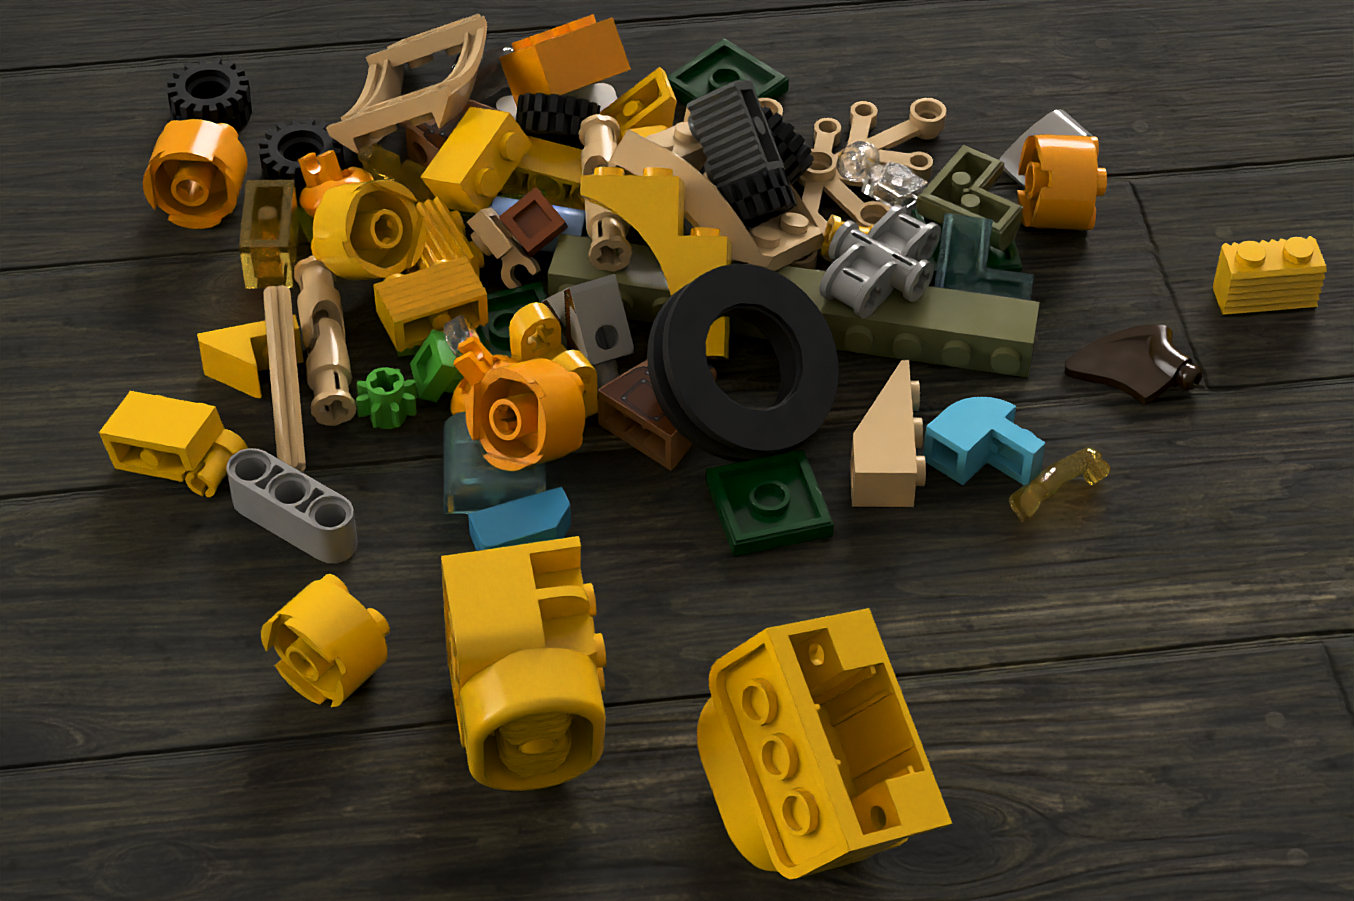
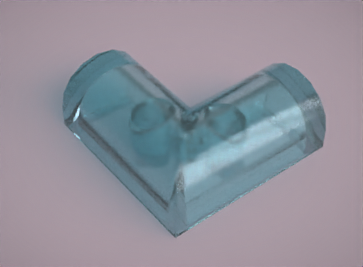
(964, 261)
(472, 481)

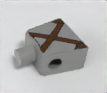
(594, 324)

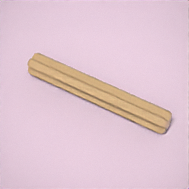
(284, 376)

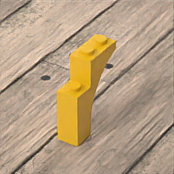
(656, 211)

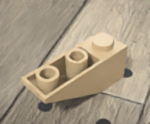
(885, 445)

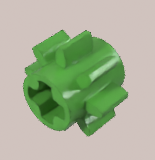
(386, 398)

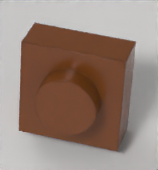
(533, 222)

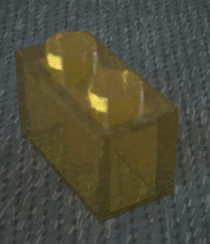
(269, 233)

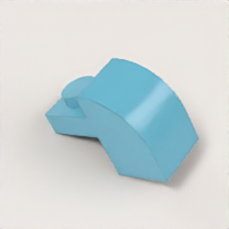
(982, 433)

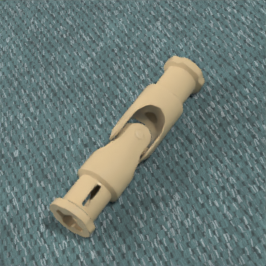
(606, 229)
(324, 337)

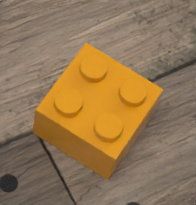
(565, 58)

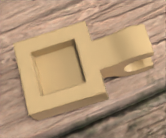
(495, 239)

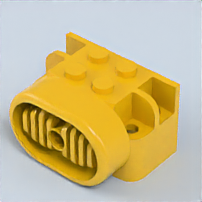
(525, 663)
(815, 748)

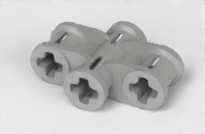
(876, 263)

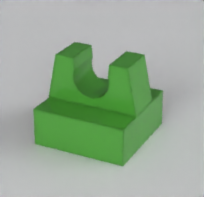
(434, 368)

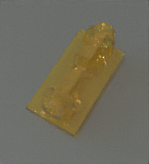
(387, 166)

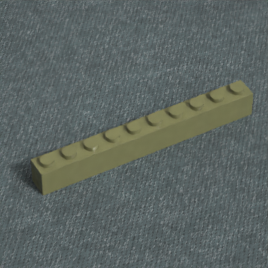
(936, 329)

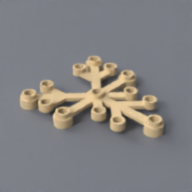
(925, 121)

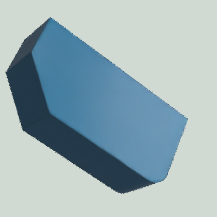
(521, 521)

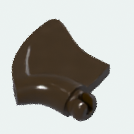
(1135, 361)

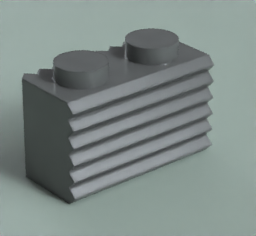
(733, 133)

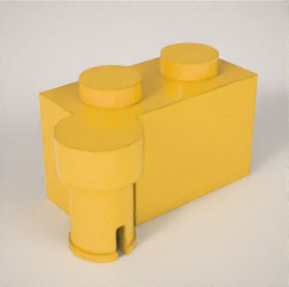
(170, 440)

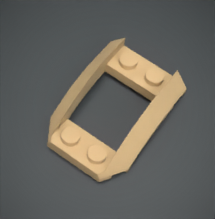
(381, 100)
(766, 245)

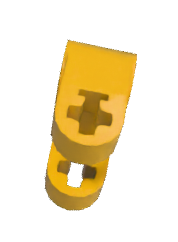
(537, 335)

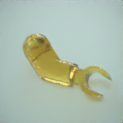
(1048, 482)

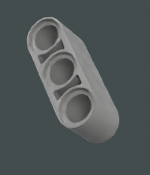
(292, 505)

